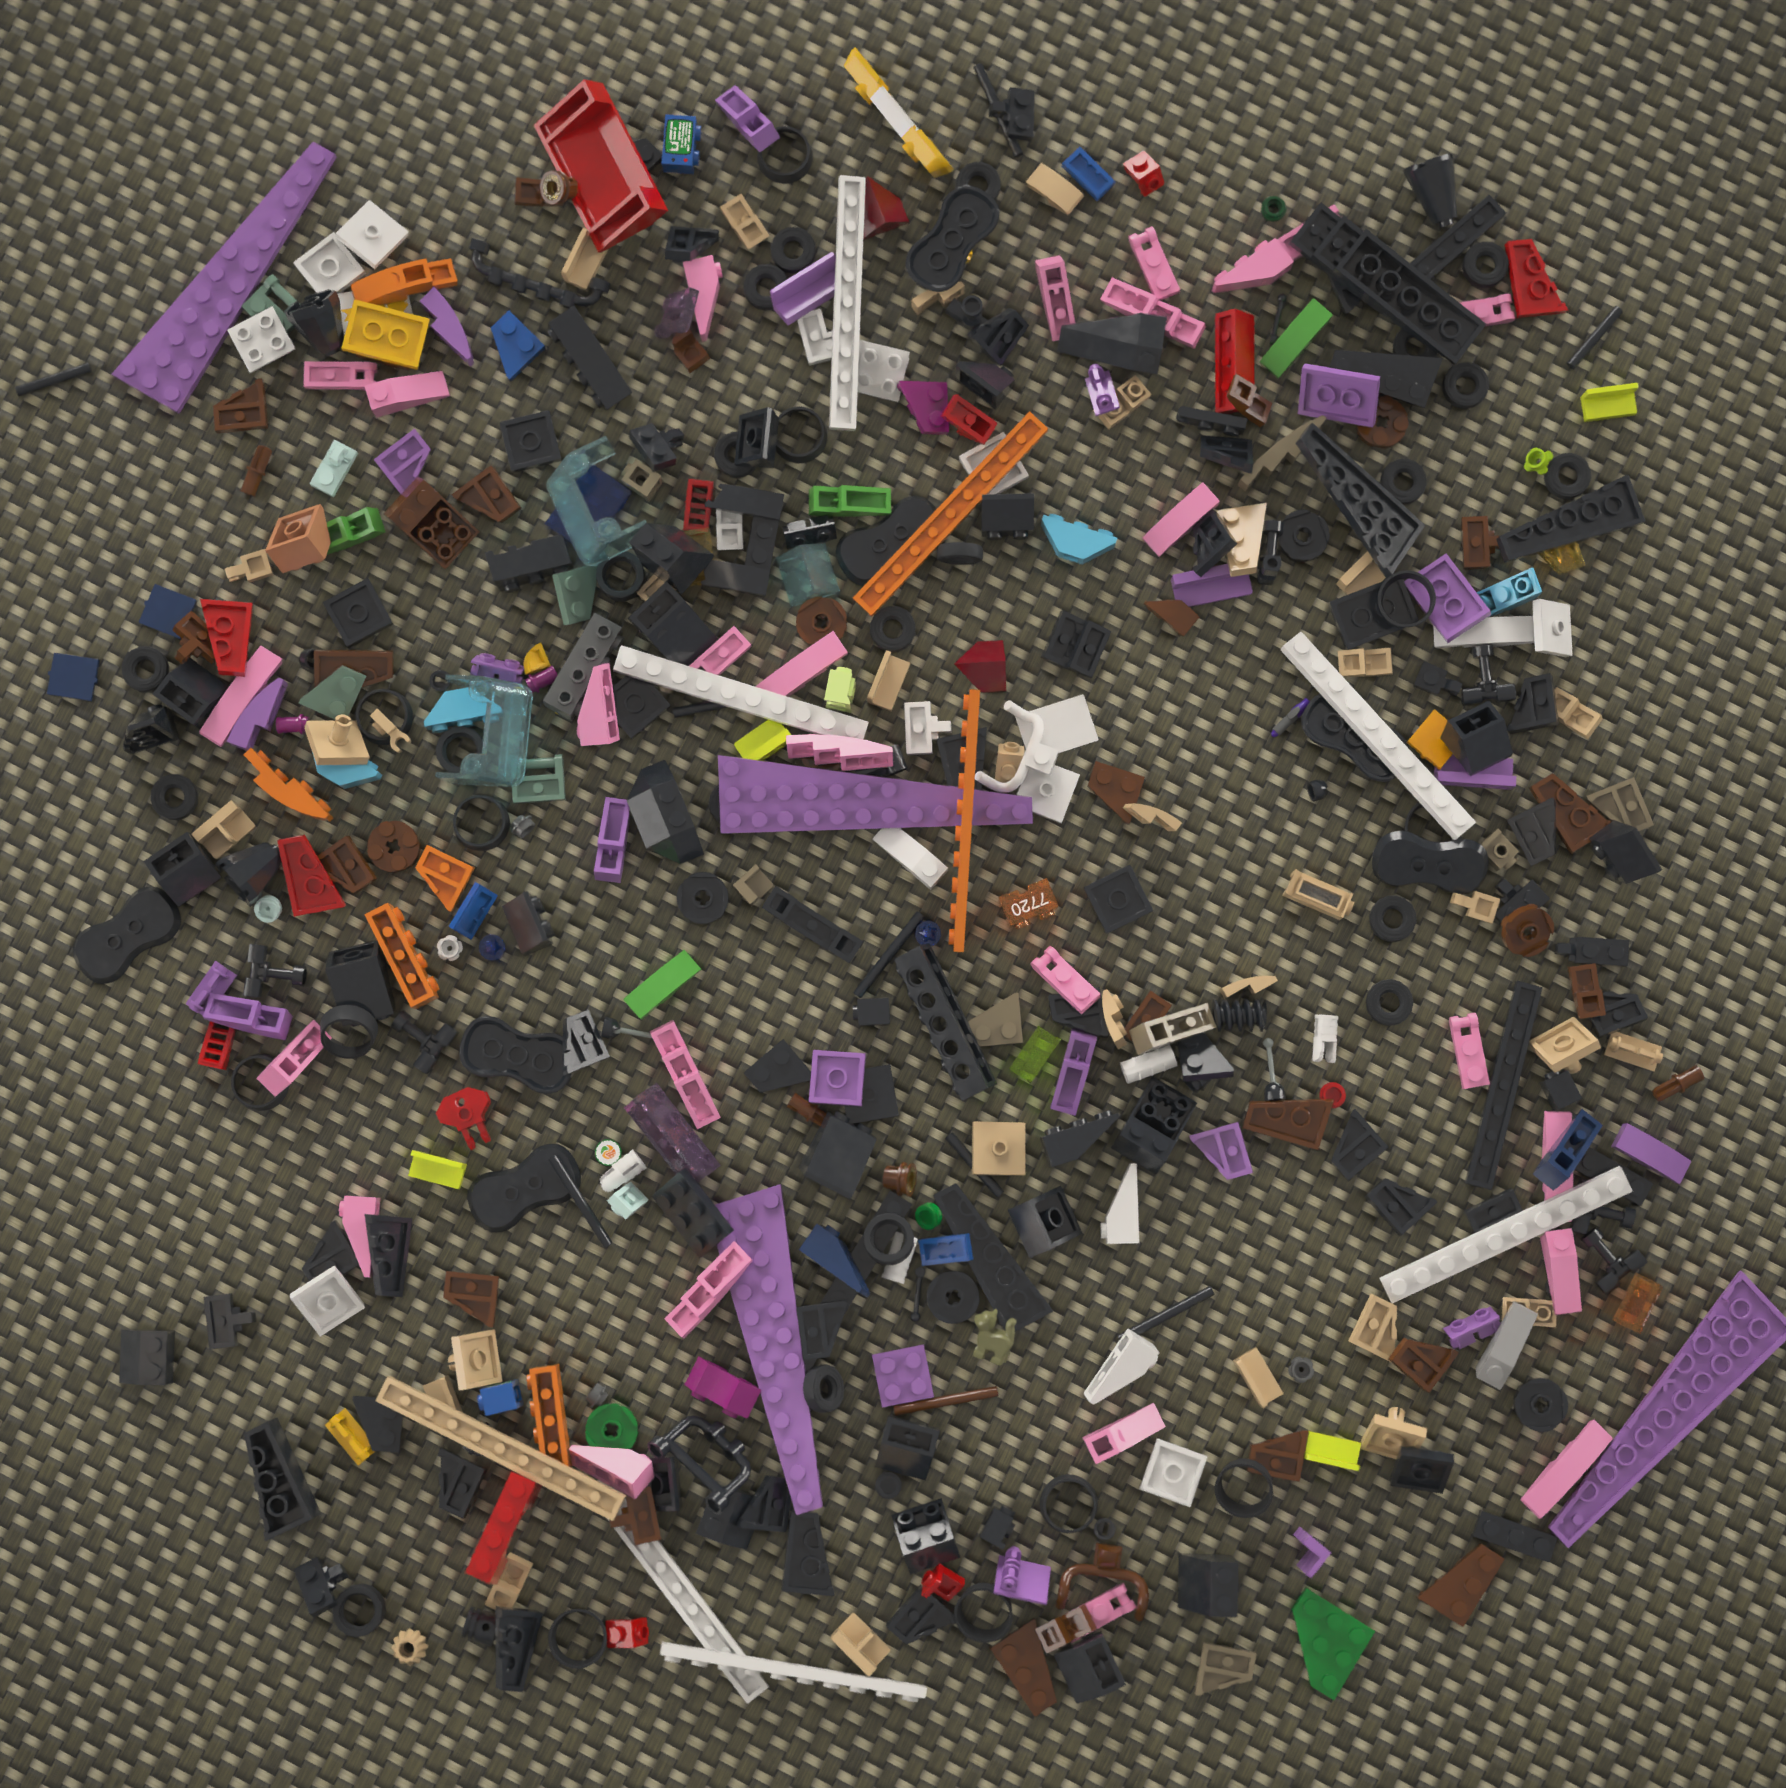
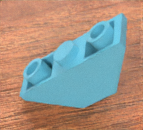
(1075, 540)
(1511, 592)
(455, 709)
(349, 775)

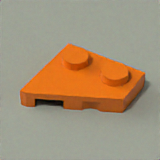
(444, 875)

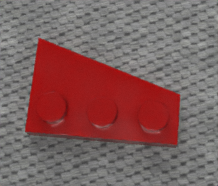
(1530, 284)
(229, 634)
(306, 878)

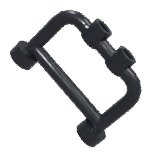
(714, 1432)

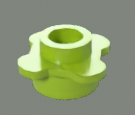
(1532, 458)

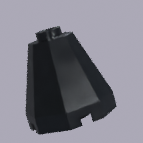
(319, 321)
(251, 870)

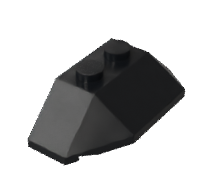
(663, 815)

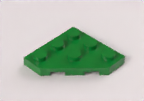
(1328, 1641)

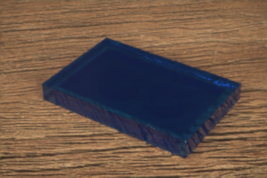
(602, 496)

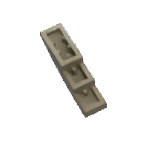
(1284, 448)

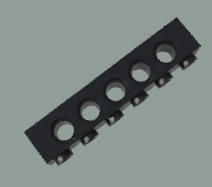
(957, 1027)

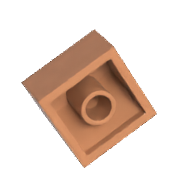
(299, 539)

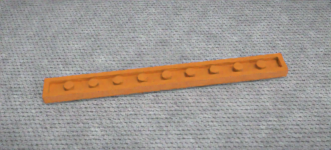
(950, 514)
(965, 809)

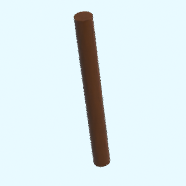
(947, 1400)

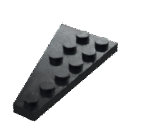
(1373, 513)

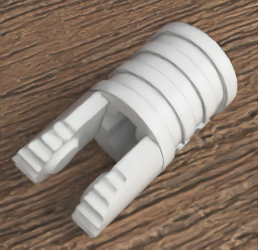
(1325, 1034)
(622, 1171)
(898, 1271)

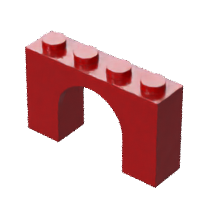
(489, 1556)

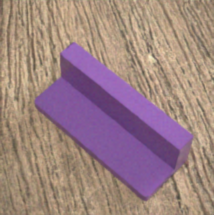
(805, 290)
(1211, 587)
(1495, 777)
(1314, 1556)

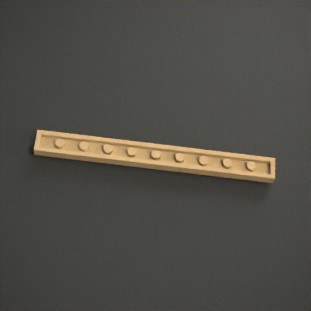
(501, 1448)

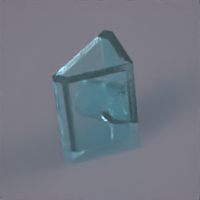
(807, 573)

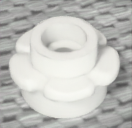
(449, 941)

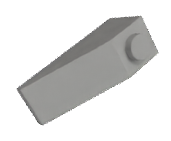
(1505, 1346)

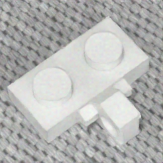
(922, 728)

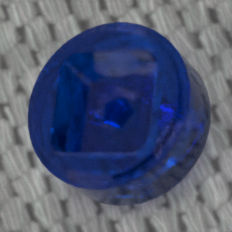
(928, 933)
(492, 947)

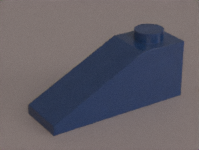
(1567, 1150)
(833, 1255)

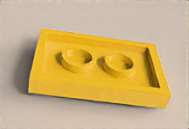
(385, 334)

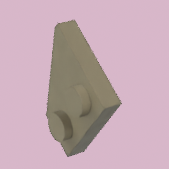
(999, 1023)

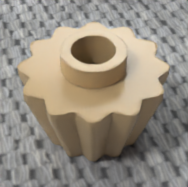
(416, 1640)

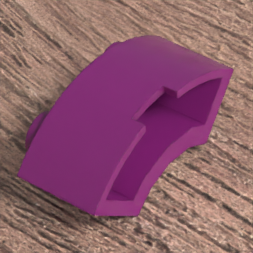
(716, 1384)

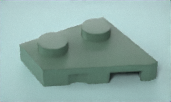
(575, 593)
(336, 693)

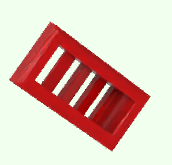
(689, 504)
(206, 1048)

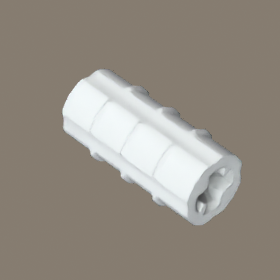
(1148, 1064)

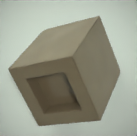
(753, 885)

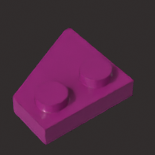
(926, 404)

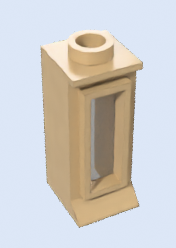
(1319, 895)

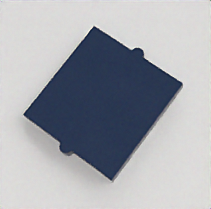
(166, 609)
(73, 677)

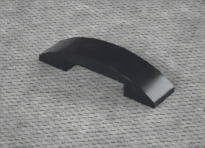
(812, 925)

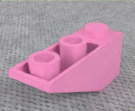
(1259, 269)
(1123, 1433)

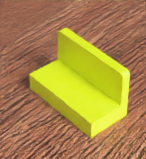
(1609, 402)
(762, 741)
(437, 1169)
(1332, 1450)

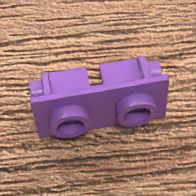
(1101, 390)
(489, 666)
(215, 981)
(1483, 1321)

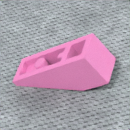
(703, 276)
(1055, 293)
(406, 392)
(598, 712)
(292, 1059)
(353, 1212)
(1562, 1270)
(616, 1467)

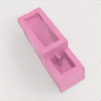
(1180, 519)

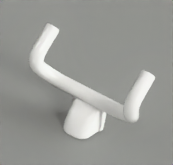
(1035, 757)

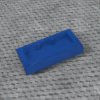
(1088, 173)
(473, 910)
(945, 1249)

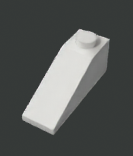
(911, 855)
(1122, 1216)
(1125, 1364)

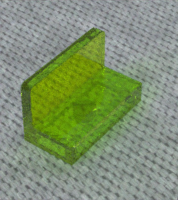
(1034, 1054)

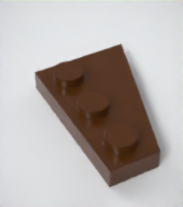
(373, 664)
(1574, 817)
(1290, 1120)
(1463, 1586)
(1026, 1666)

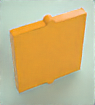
(1428, 741)

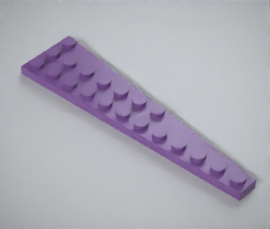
(193, 328)
(800, 798)
(770, 1328)
(1711, 1364)

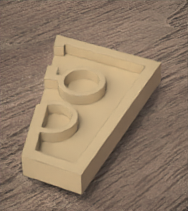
(1247, 529)

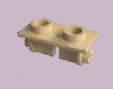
(1633, 1051)

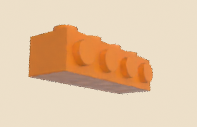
(402, 956)
(549, 1412)

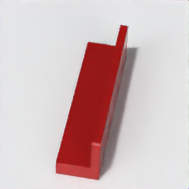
(1232, 354)

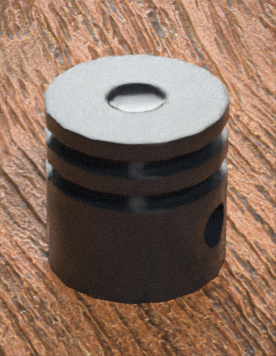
(475, 1626)

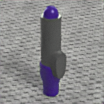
(1295, 713)

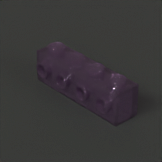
(671, 1134)

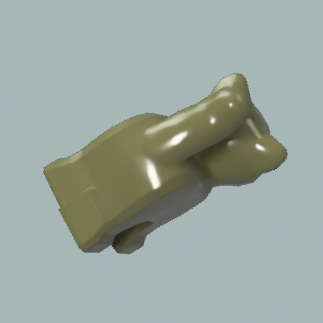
(993, 1339)

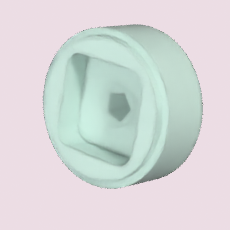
(268, 908)

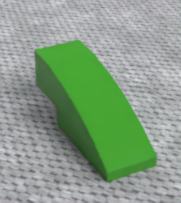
(1296, 338)
(849, 501)
(354, 529)
(662, 984)

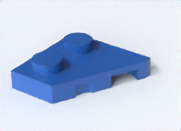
(515, 344)

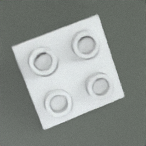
(261, 339)
(881, 370)

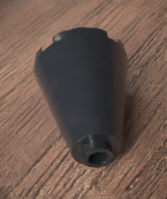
(1435, 188)

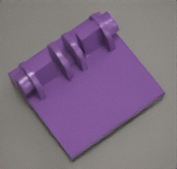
(1021, 1578)

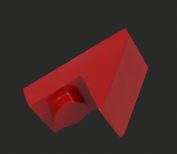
(969, 420)

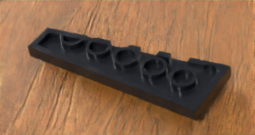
(1590, 516)
(994, 1267)

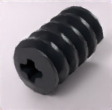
(1239, 1015)

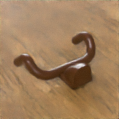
(1105, 1564)

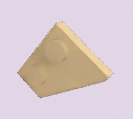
(1376, 1327)

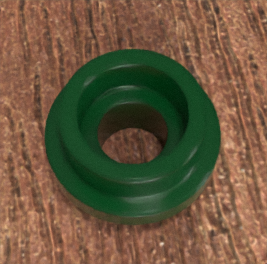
(1276, 202)

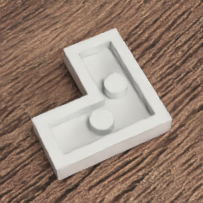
(815, 337)

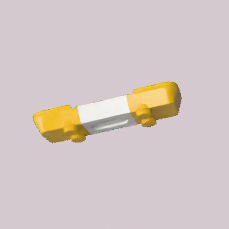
(874, 90)

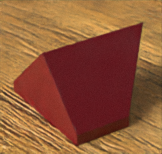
(881, 210)
(985, 666)

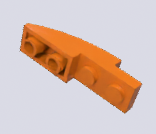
(403, 280)
(292, 794)

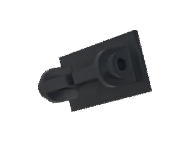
(821, 530)

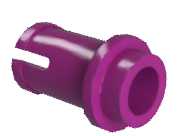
(541, 679)
(291, 724)

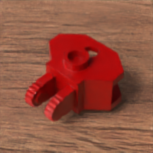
(468, 1115)

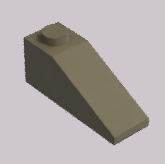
(1172, 1028)

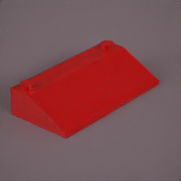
(595, 148)

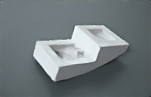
(729, 530)

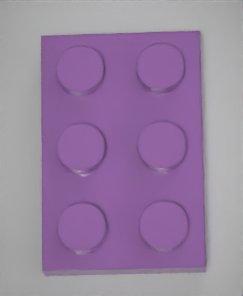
(1338, 395)
(1456, 603)

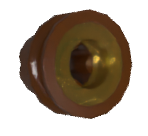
(558, 187)
(901, 1178)

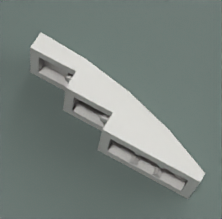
(1493, 631)

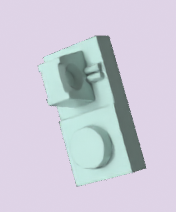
(333, 468)
(627, 1200)

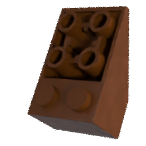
(431, 522)

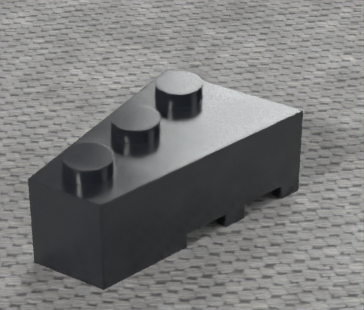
(529, 563)

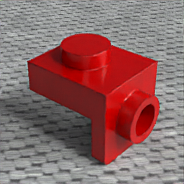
(1144, 173)
(942, 1582)
(627, 1632)

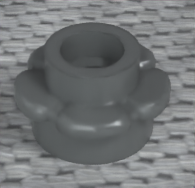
(522, 826)
(1294, 1372)
(596, 1395)

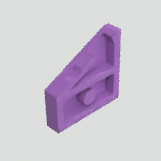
(404, 460)
(1225, 1149)

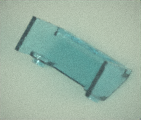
(591, 540)
(504, 733)

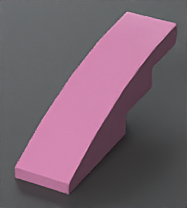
(1133, 300)
(805, 666)
(239, 695)
(848, 751)
(685, 1074)
(1554, 1124)
(709, 1290)
(1566, 1469)

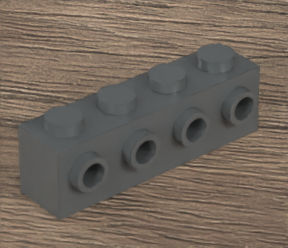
(591, 650)

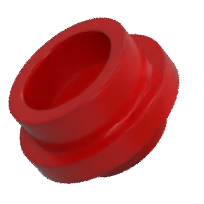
(1333, 1091)

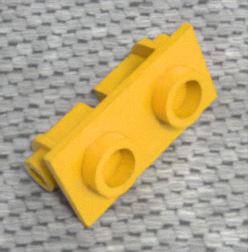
(350, 1436)

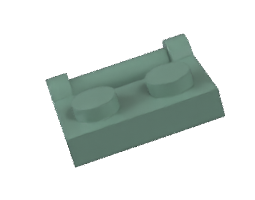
(259, 301)
(542, 787)

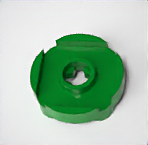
(613, 1414)

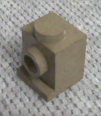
(636, 470)
(1498, 861)

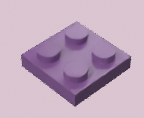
(837, 1078)
(902, 1375)

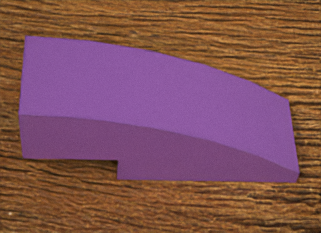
(747, 118)
(447, 324)
(258, 715)
(612, 840)
(248, 1016)
(1073, 1072)
(1651, 1153)

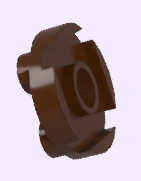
(1396, 429)
(824, 608)
(407, 840)
(1518, 921)

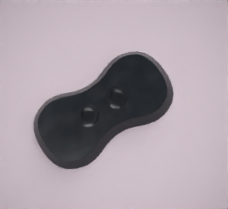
(941, 255)
(870, 547)
(1330, 730)
(1409, 859)
(110, 947)
(497, 1049)
(506, 1196)

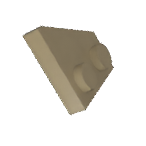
(1623, 804)
(1223, 1667)

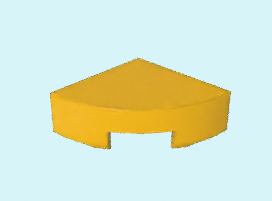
(536, 660)

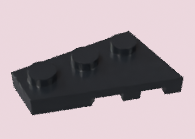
(388, 1252)
(805, 1557)
(515, 1644)

